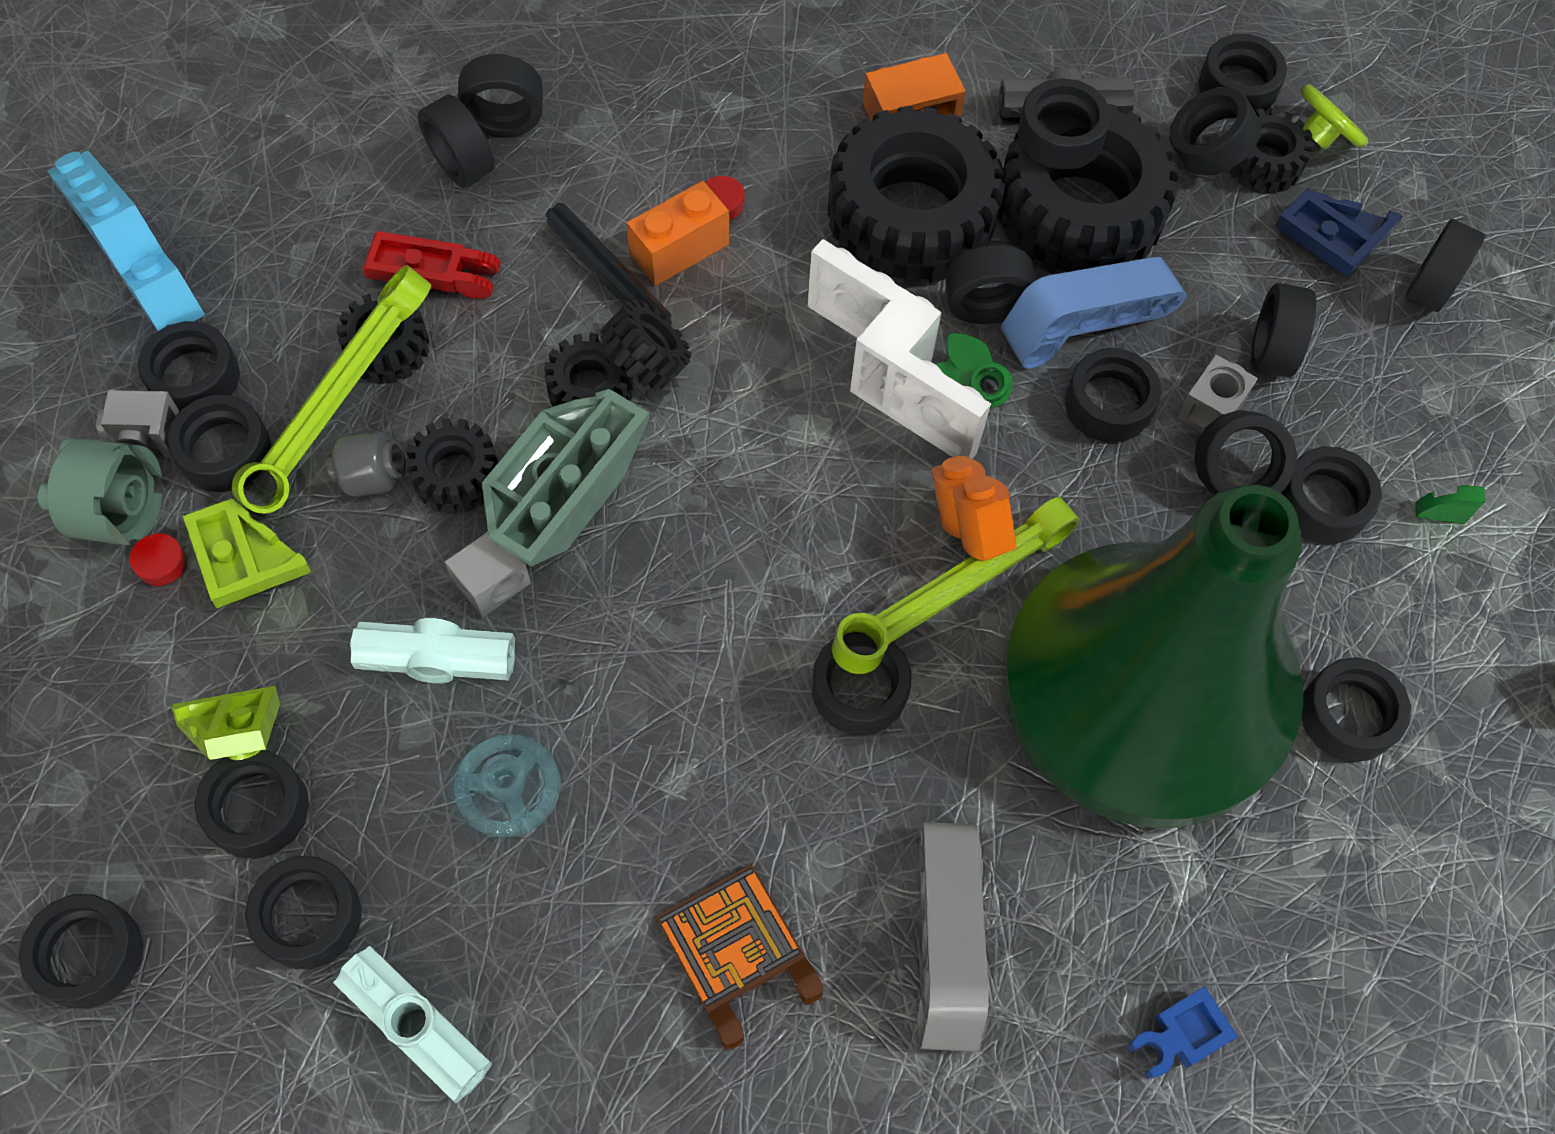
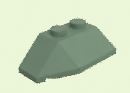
(561, 474)

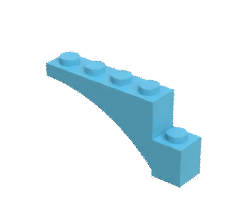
(125, 240)

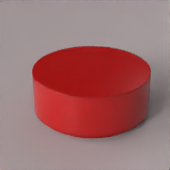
(729, 193)
(158, 559)

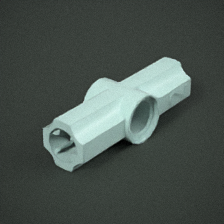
(433, 651)
(437, 1049)

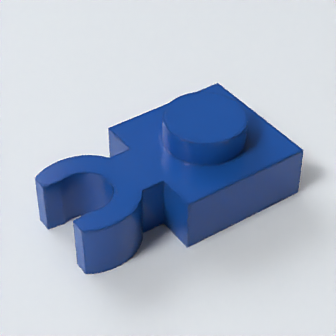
(1189, 1029)

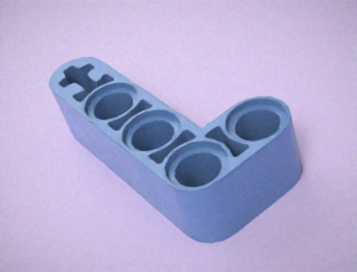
(1088, 303)

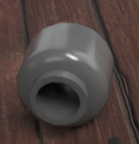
(366, 463)

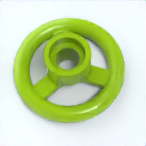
(1329, 121)

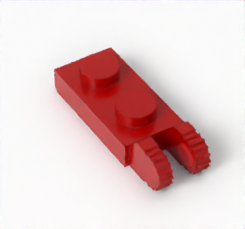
(434, 260)

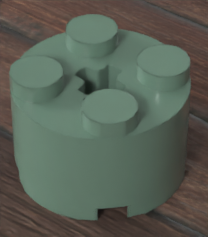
(102, 491)

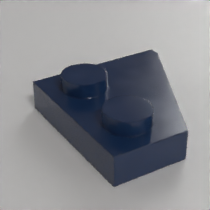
(1336, 229)

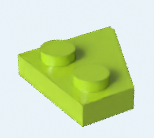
(239, 553)
(231, 723)

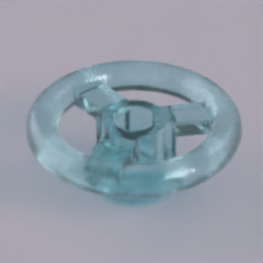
(497, 768)

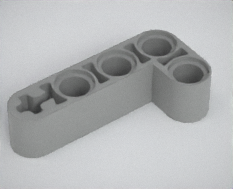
(953, 939)

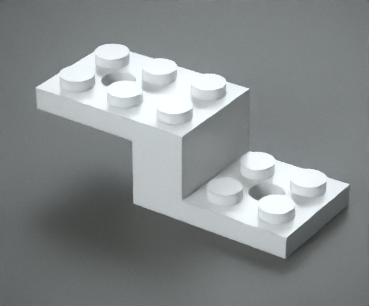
(895, 351)

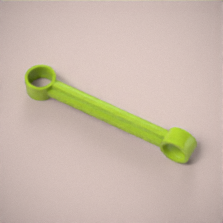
(395, 304)
(1041, 531)

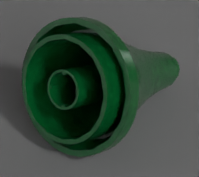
(1163, 667)

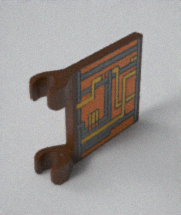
(732, 944)

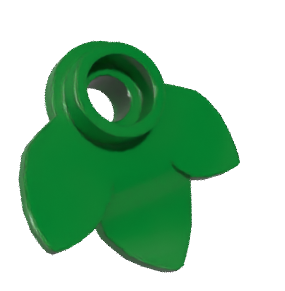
(972, 363)

